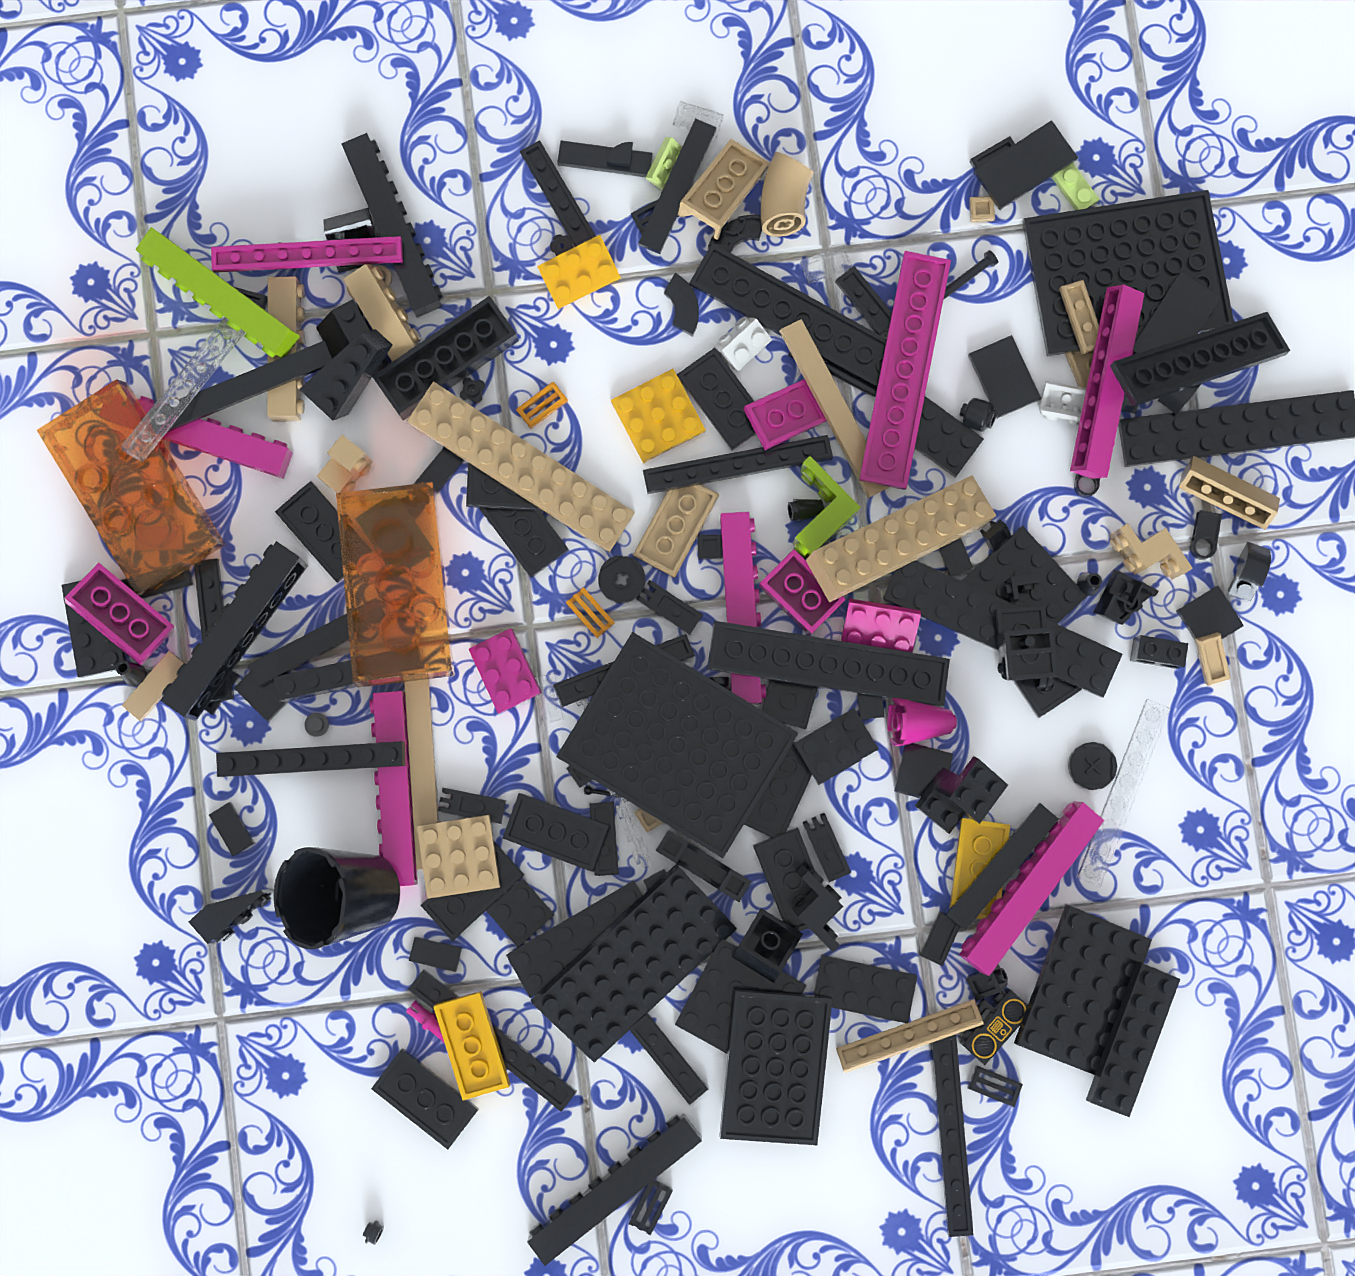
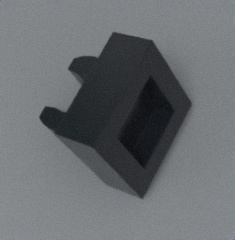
(996, 535)

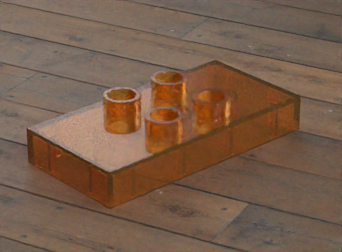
(136, 506)
(394, 585)

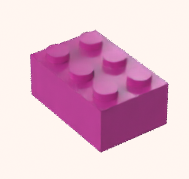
(799, 593)

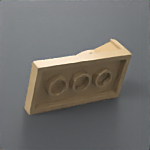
(723, 186)

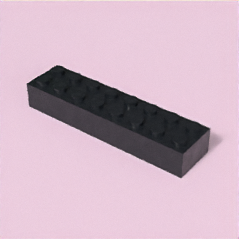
(234, 631)

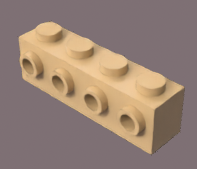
(381, 309)
(1229, 493)

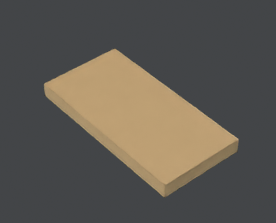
(675, 527)

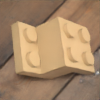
(1142, 555)

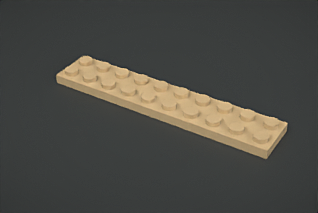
(520, 467)

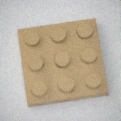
(458, 856)

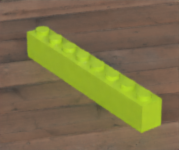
(216, 292)

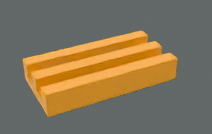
(526, 417)
(576, 597)

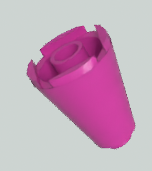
(917, 721)

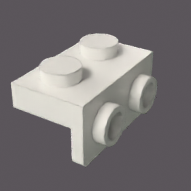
(743, 342)
(1062, 402)

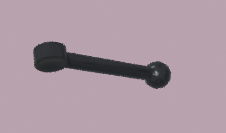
(588, 790)

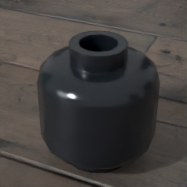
(978, 414)

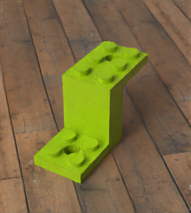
(832, 518)

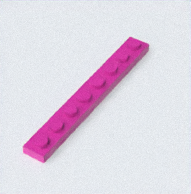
(306, 254)

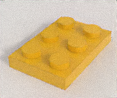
(579, 272)

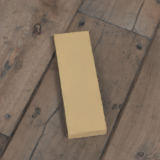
(1081, 315)
(150, 690)

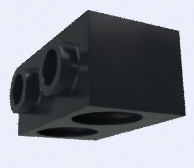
(1159, 652)

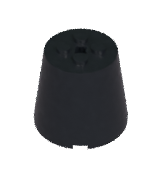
(334, 895)

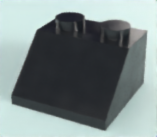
(350, 226)

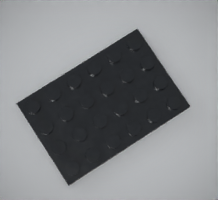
(1080, 989)
(775, 1067)

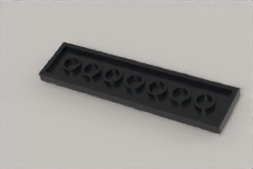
(1199, 358)

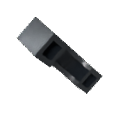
(703, 865)

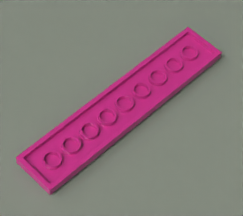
(905, 370)

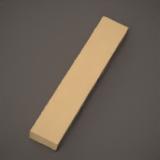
(909, 1036)

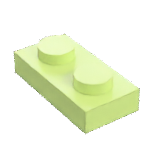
(664, 162)
(1075, 188)

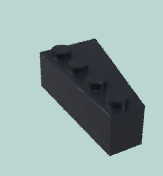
(345, 377)

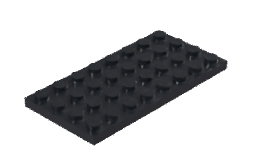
(634, 963)

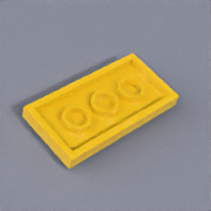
(975, 849)
(472, 1045)

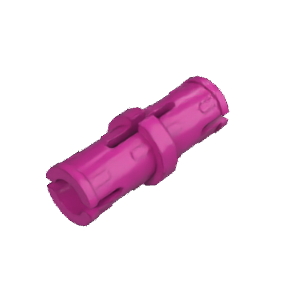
(425, 1018)

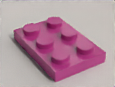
(784, 414)
(880, 625)
(505, 670)

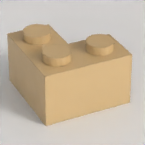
(345, 466)

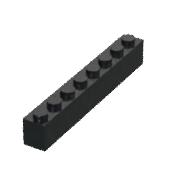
(390, 223)
(614, 1188)

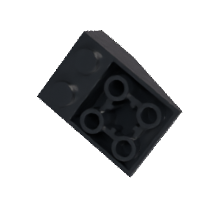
(219, 919)

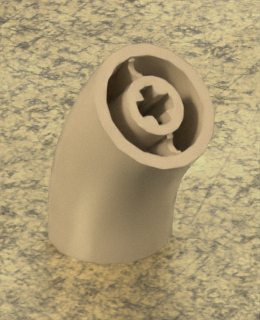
(784, 196)

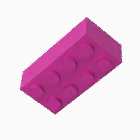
(119, 613)

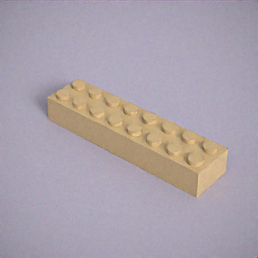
(900, 538)

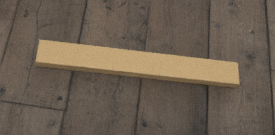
(828, 398)
(421, 757)

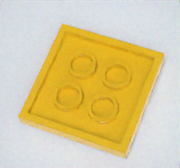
(658, 415)

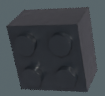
(767, 945)

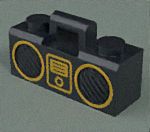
(998, 1025)

